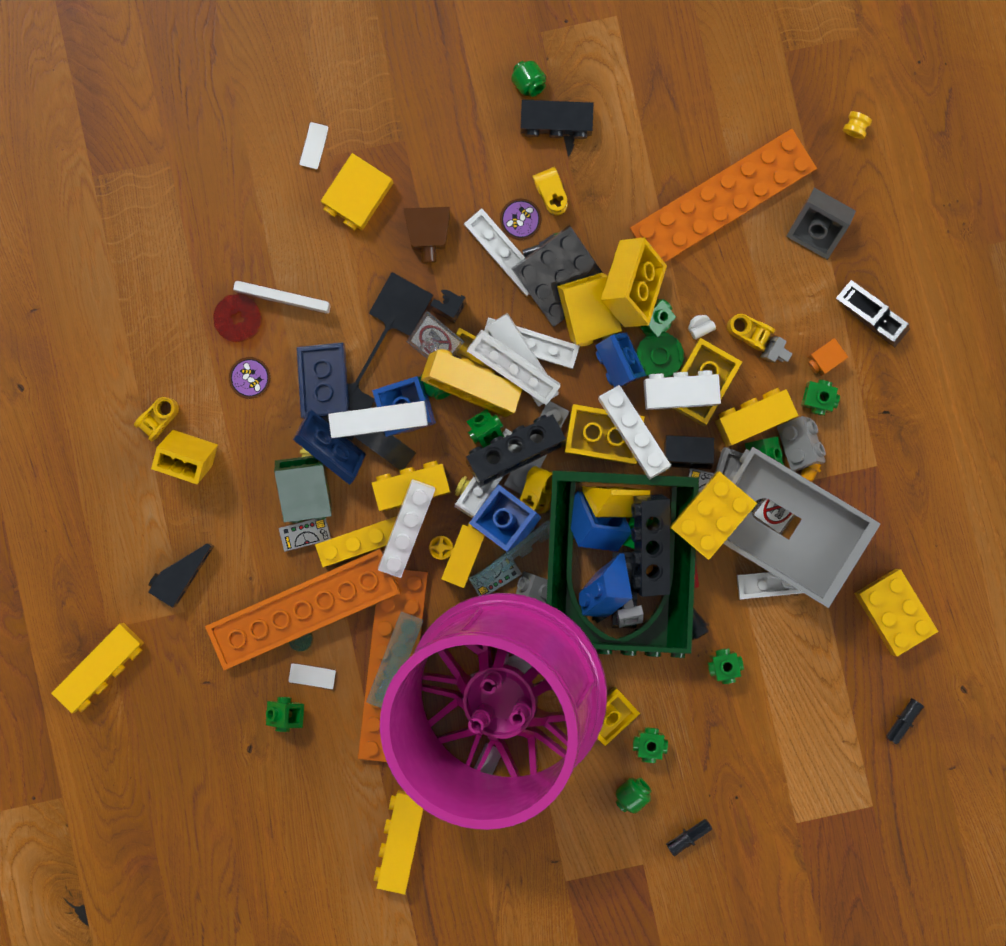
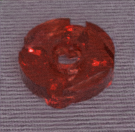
(243, 330)

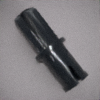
(904, 721)
(688, 837)

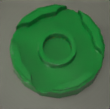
(660, 354)

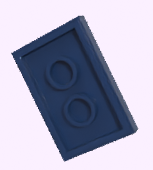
(322, 379)
(335, 453)

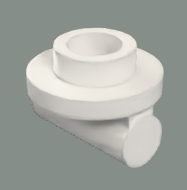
(700, 326)

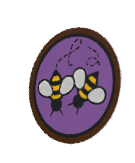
(520, 219)
(249, 377)

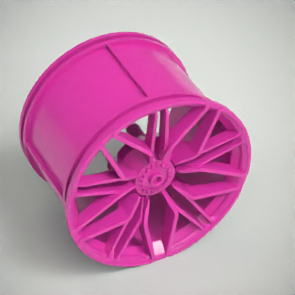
(497, 704)

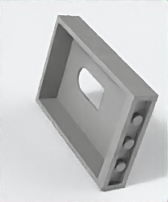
(823, 544)

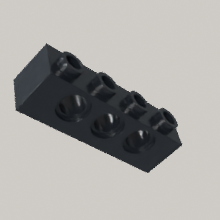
(486, 472)
(658, 580)

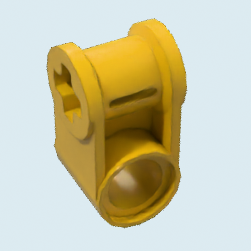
(550, 187)
(751, 332)
(156, 418)
(538, 489)

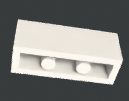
(682, 390)

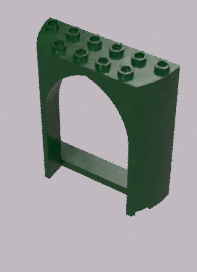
(672, 620)

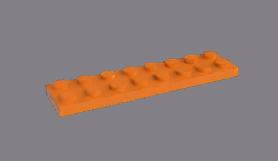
(726, 196)
(411, 601)
(301, 610)

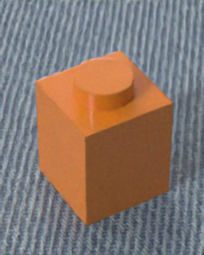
(827, 357)

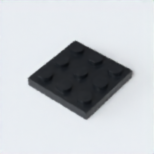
(552, 265)

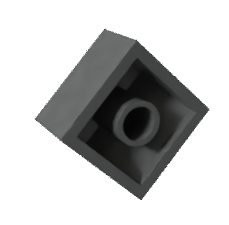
(821, 223)

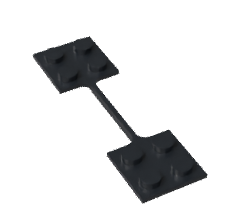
(400, 308)

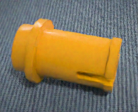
(810, 472)

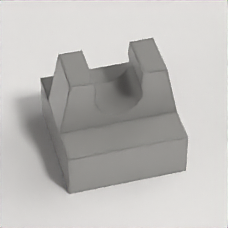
(775, 350)
(629, 614)

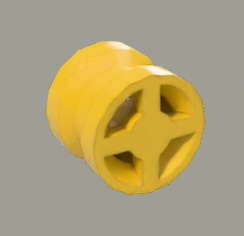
(857, 125)
(441, 547)

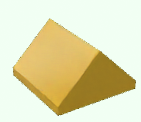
(611, 500)
(617, 717)

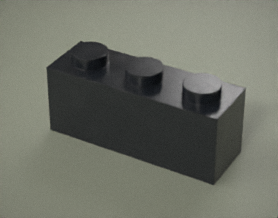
(557, 118)

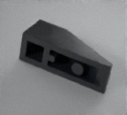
(174, 581)

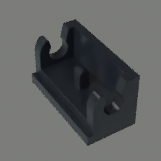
(451, 305)
(689, 451)

